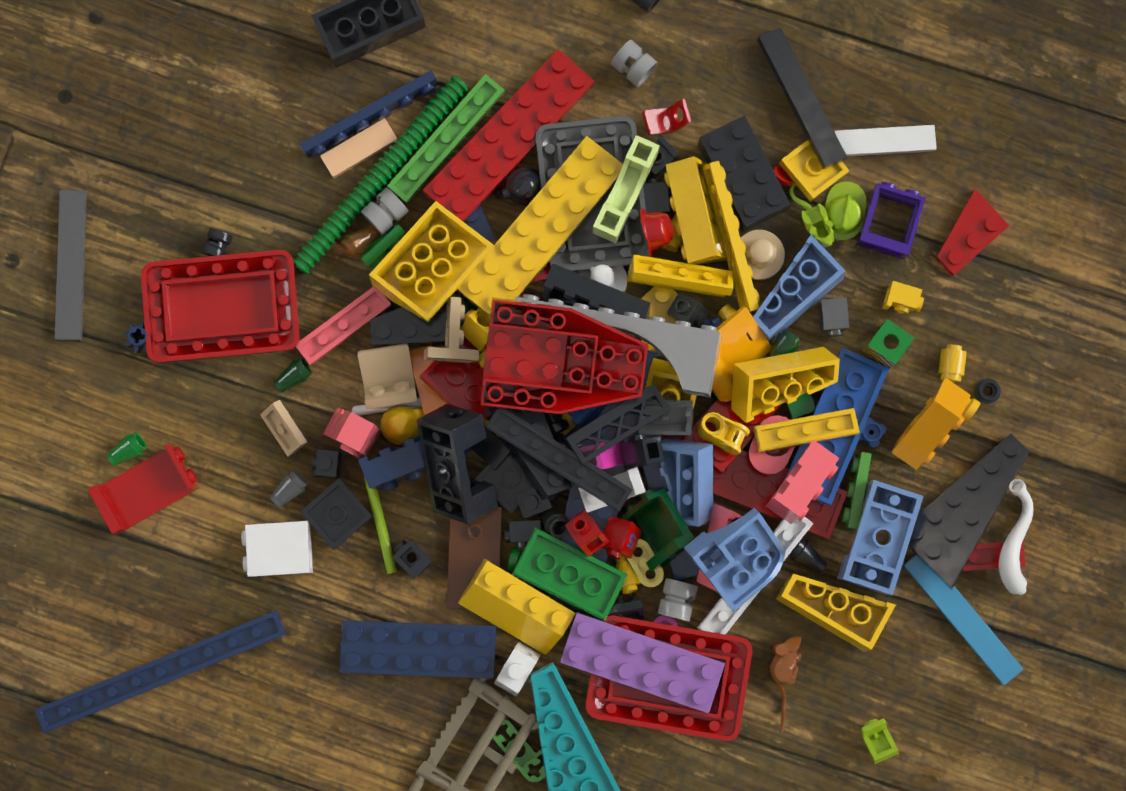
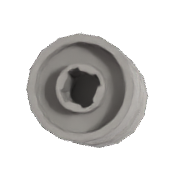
(641, 67)
(384, 211)
(677, 599)

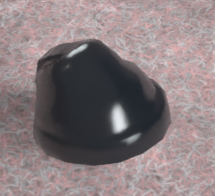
(520, 186)

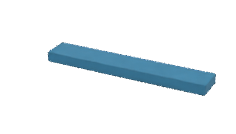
(965, 621)

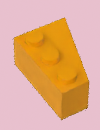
(932, 425)

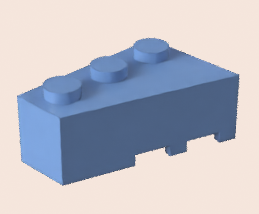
(689, 478)

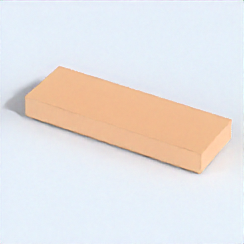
(359, 148)

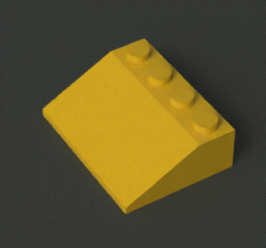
(430, 262)

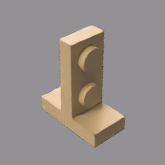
(453, 338)

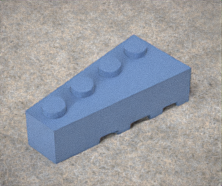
(799, 288)

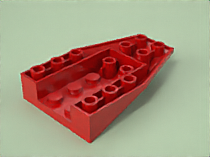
(557, 359)

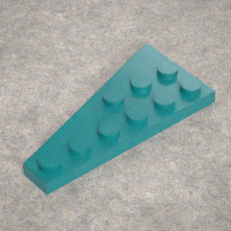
(567, 746)

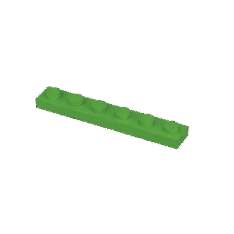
(446, 139)

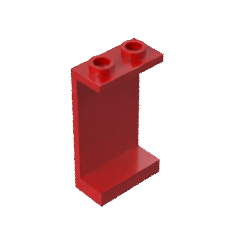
(144, 489)

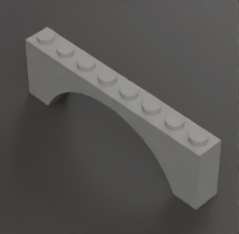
(688, 349)

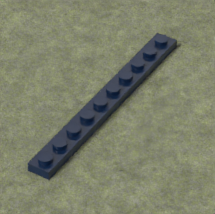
(160, 671)

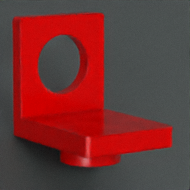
(665, 119)

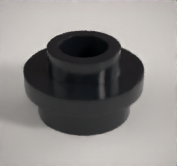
(995, 391)

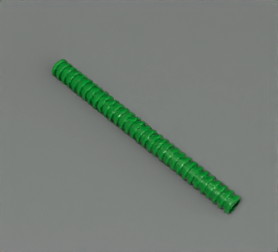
(379, 175)

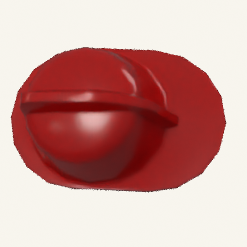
(657, 229)

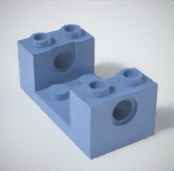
(877, 565)

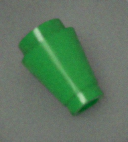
(128, 448)

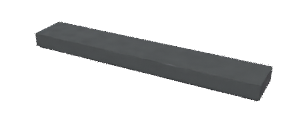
(70, 265)

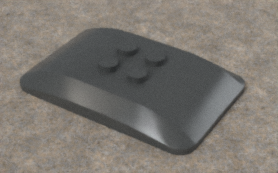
(583, 248)

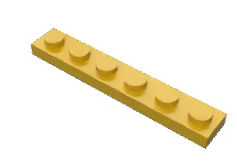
(728, 229)

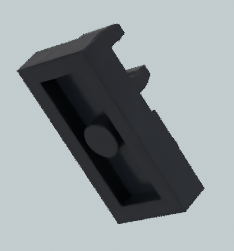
(627, 609)

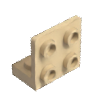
(387, 376)

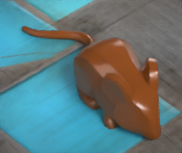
(784, 668)

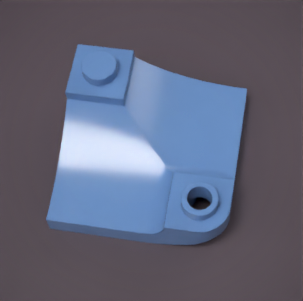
(738, 558)

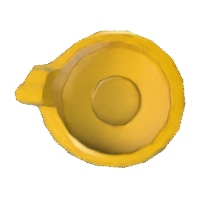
(400, 423)

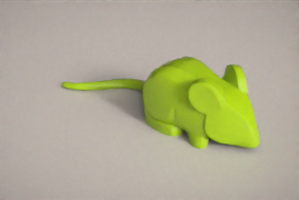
(815, 220)

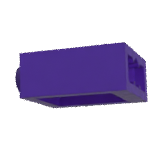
(883, 244)

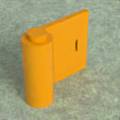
(737, 348)

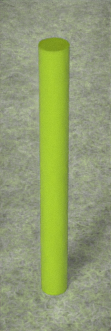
(381, 529)

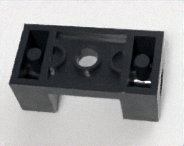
(443, 439)

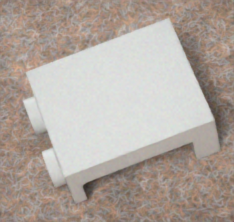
(277, 548)

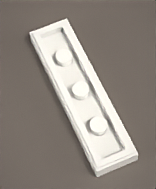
(887, 140)

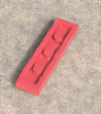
(343, 325)

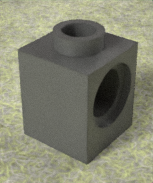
(833, 316)

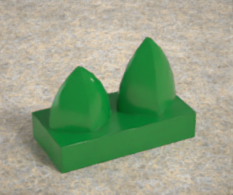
(376, 251)

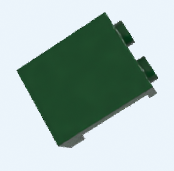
(660, 526)

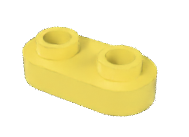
(640, 567)

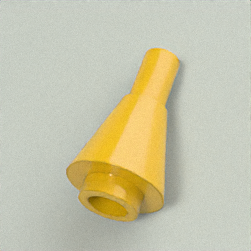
(631, 581)

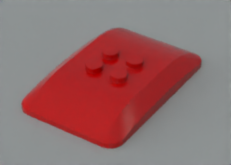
(220, 306)
(631, 706)

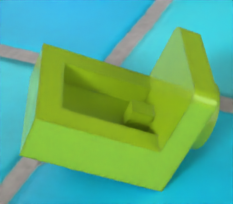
(878, 740)

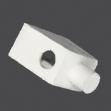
(517, 669)

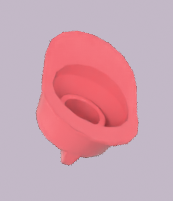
(770, 461)

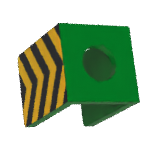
(879, 353)

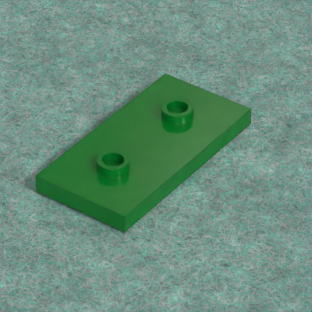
(569, 574)

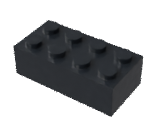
(363, 26)
(749, 176)

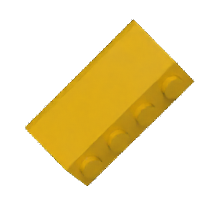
(694, 212)
(516, 607)

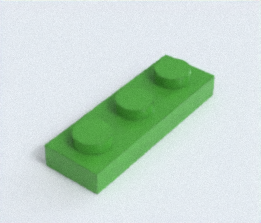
(856, 490)

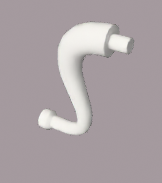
(1009, 557)

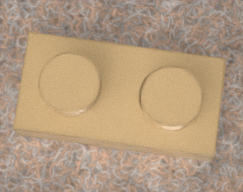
(283, 428)

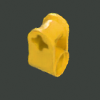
(724, 433)

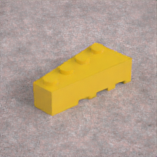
(780, 379)
(841, 612)

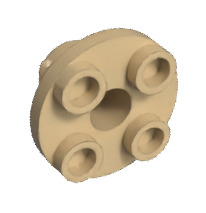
(763, 253)

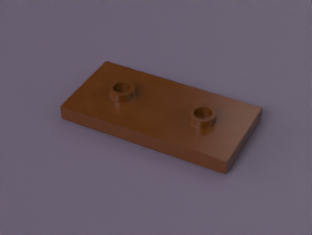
(468, 549)

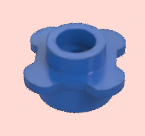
(878, 431)

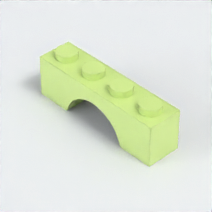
(626, 189)

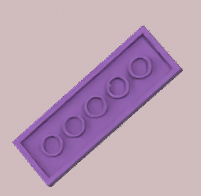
(642, 662)

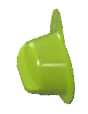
(846, 209)

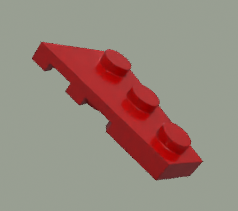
(972, 232)

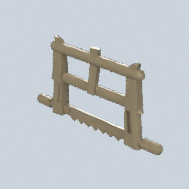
(478, 688)

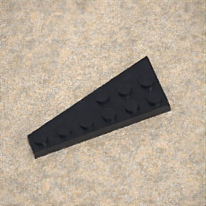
(959, 517)

